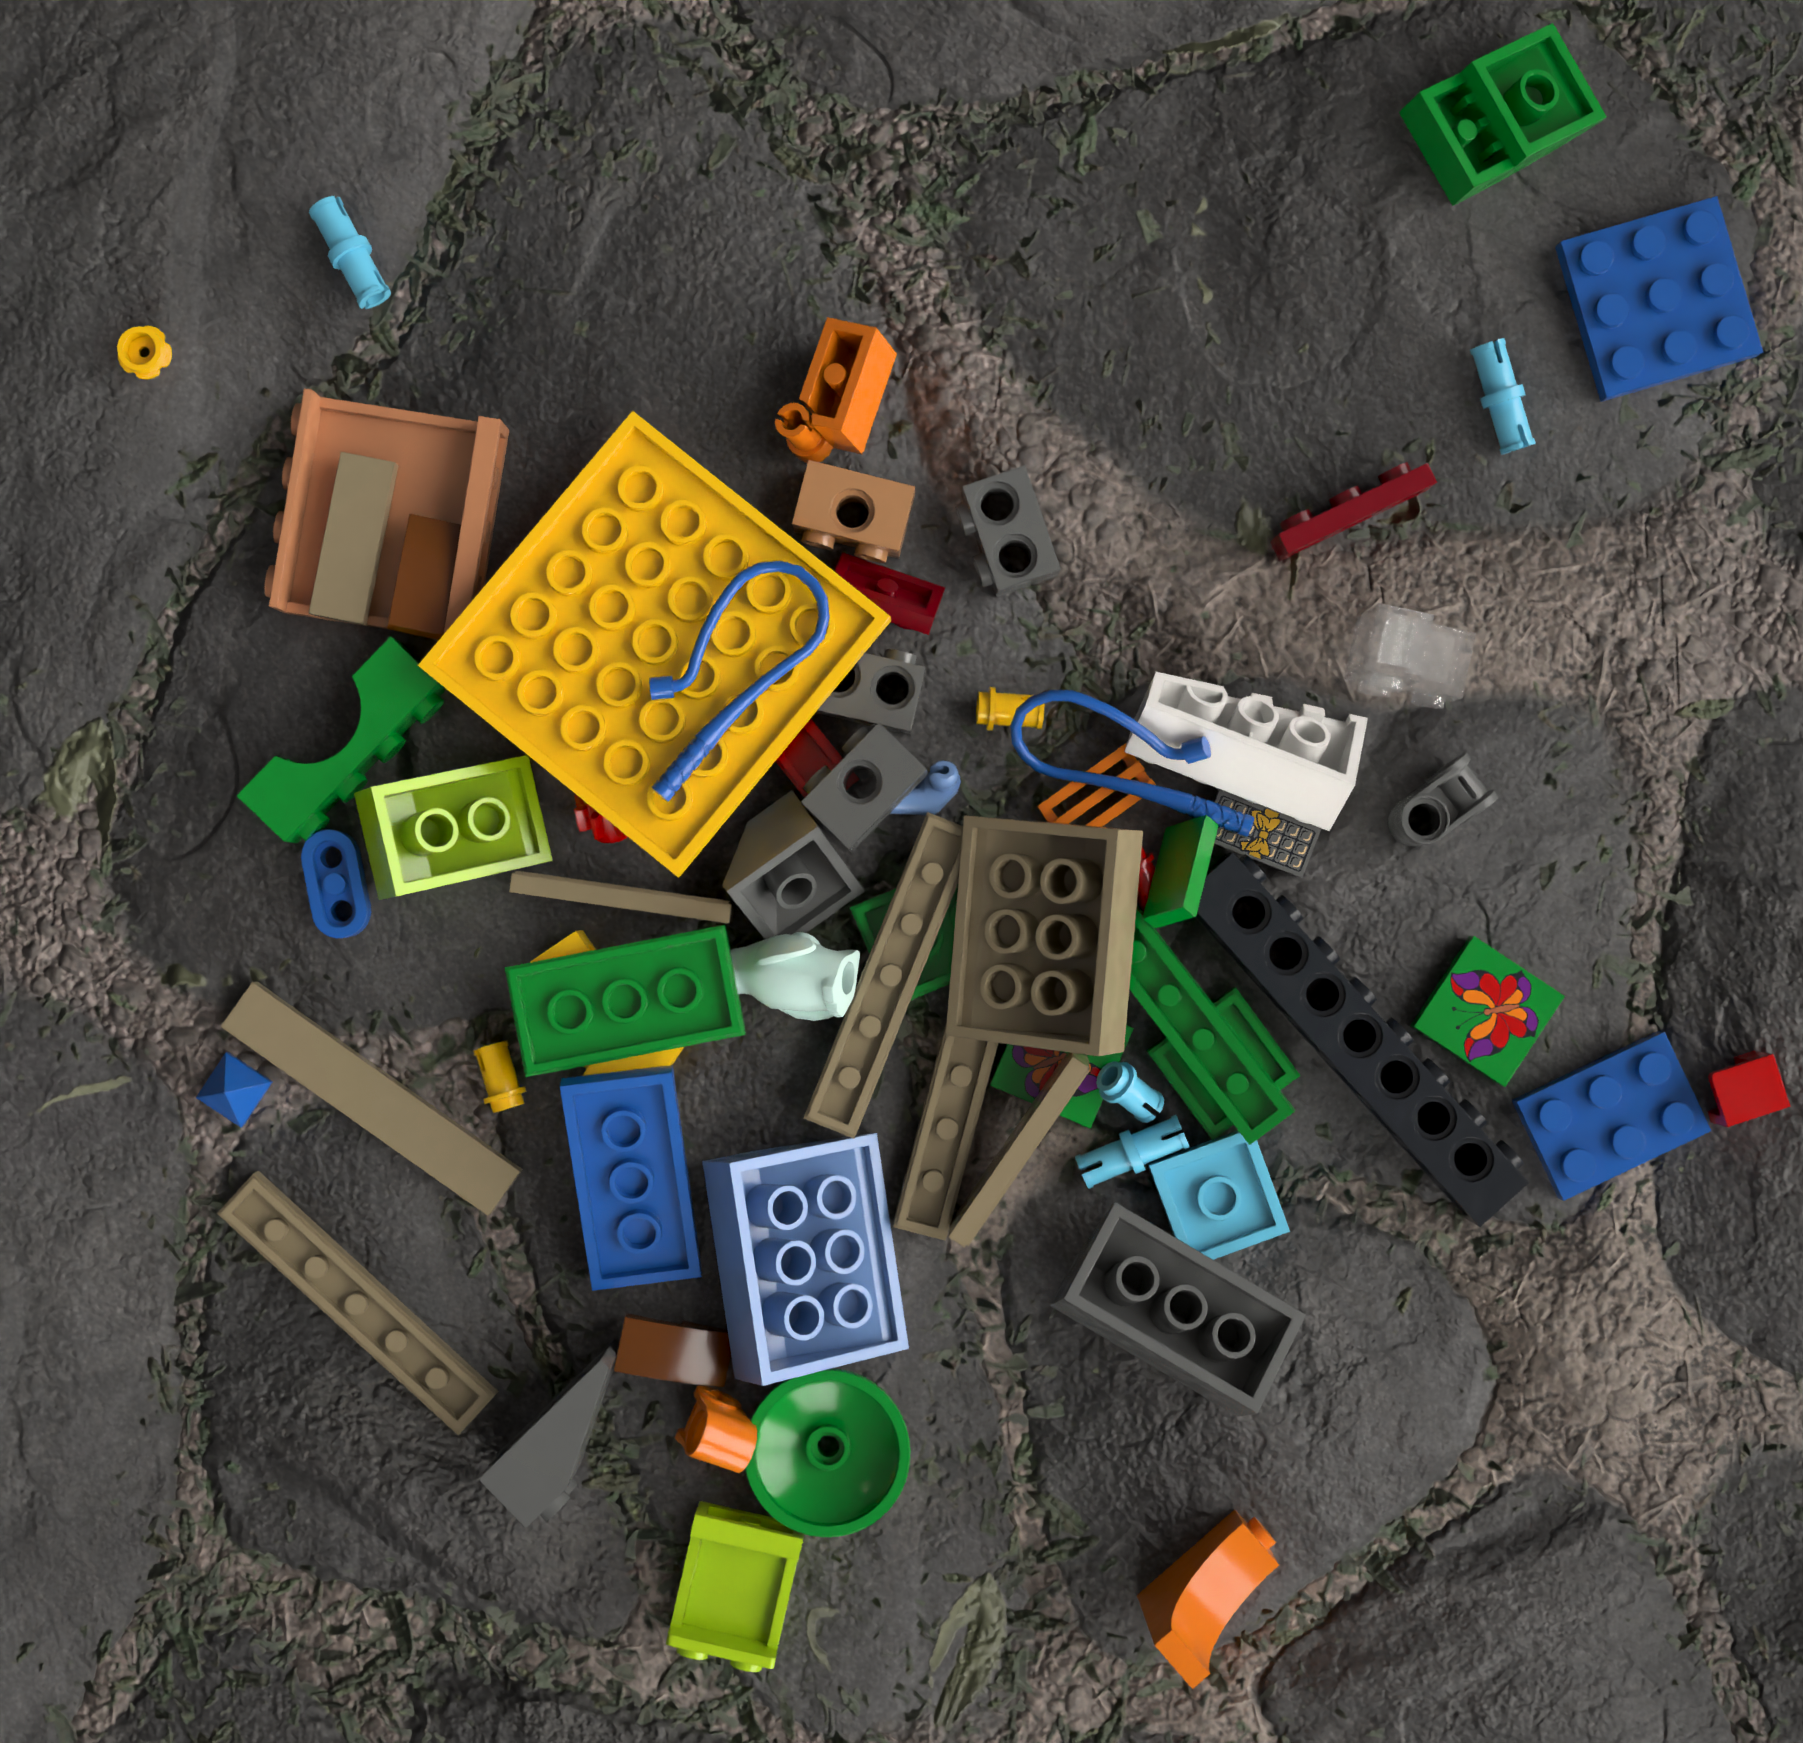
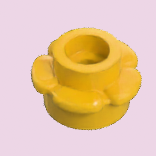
(132, 343)

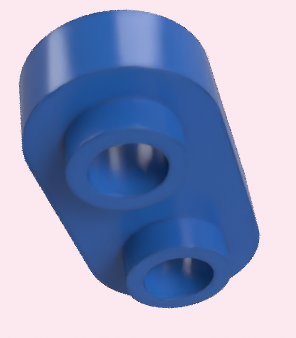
(331, 885)

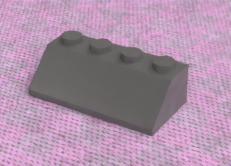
(1179, 1311)

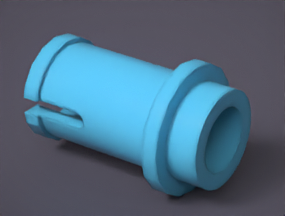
(1121, 1085)

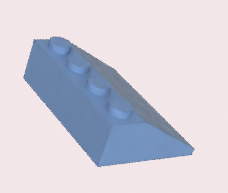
(805, 1257)

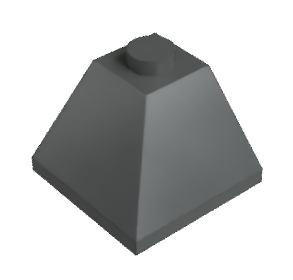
(788, 871)

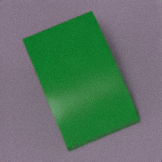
(1502, 113)

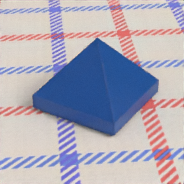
(234, 1089)

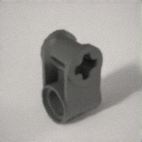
(1449, 800)

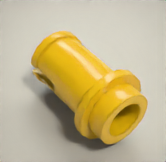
(999, 709)
(499, 1077)

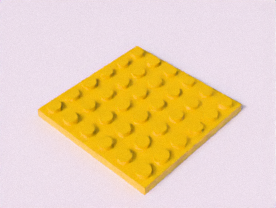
(617, 596)

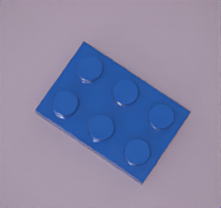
(1611, 1115)

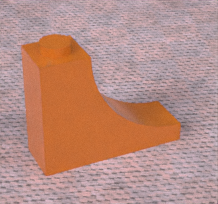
(1203, 1590)

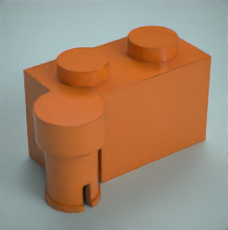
(839, 391)

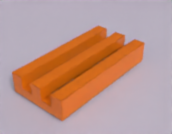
(1134, 769)

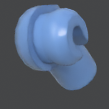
(932, 792)

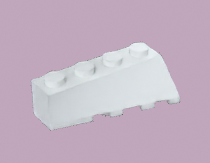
(1258, 750)

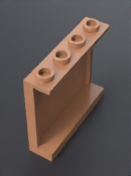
(444, 473)

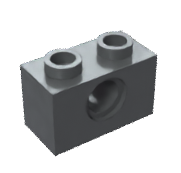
(856, 818)

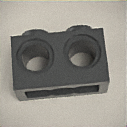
(1021, 529)
(861, 702)

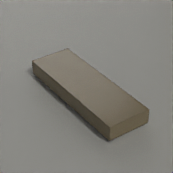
(353, 538)

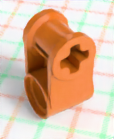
(718, 1431)

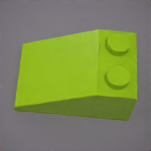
(452, 826)

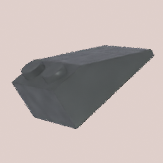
(539, 1463)

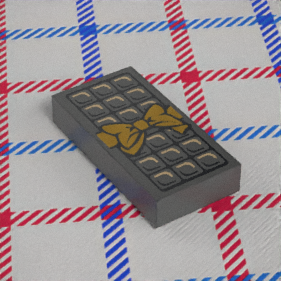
(1273, 839)

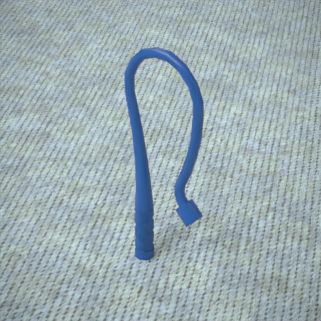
(710, 734)
(1190, 751)

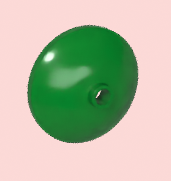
(820, 1489)

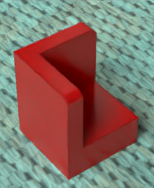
(1747, 1089)

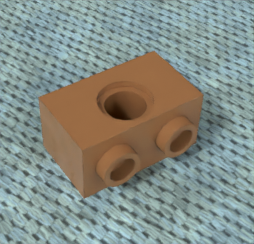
(830, 488)

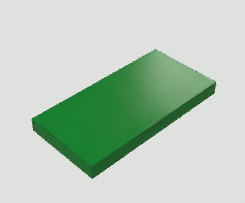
(625, 1001)

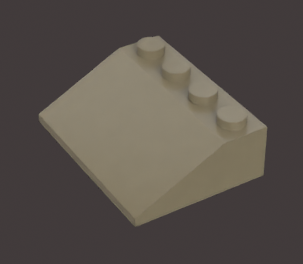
(1044, 934)

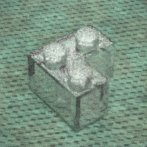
(1409, 654)

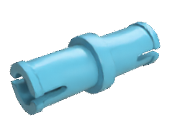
(349, 252)
(1502, 396)
(1132, 1151)

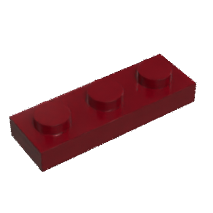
(1351, 509)

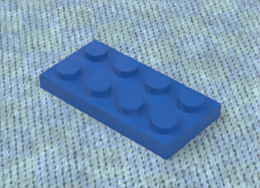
(631, 1177)

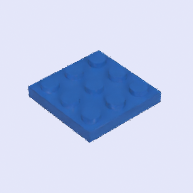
(1658, 299)

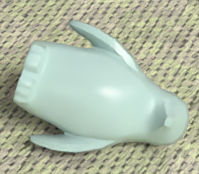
(797, 975)

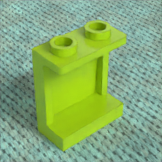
(734, 1587)

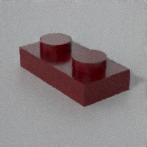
(905, 598)

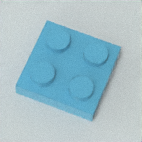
(1219, 1196)

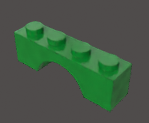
(393, 695)

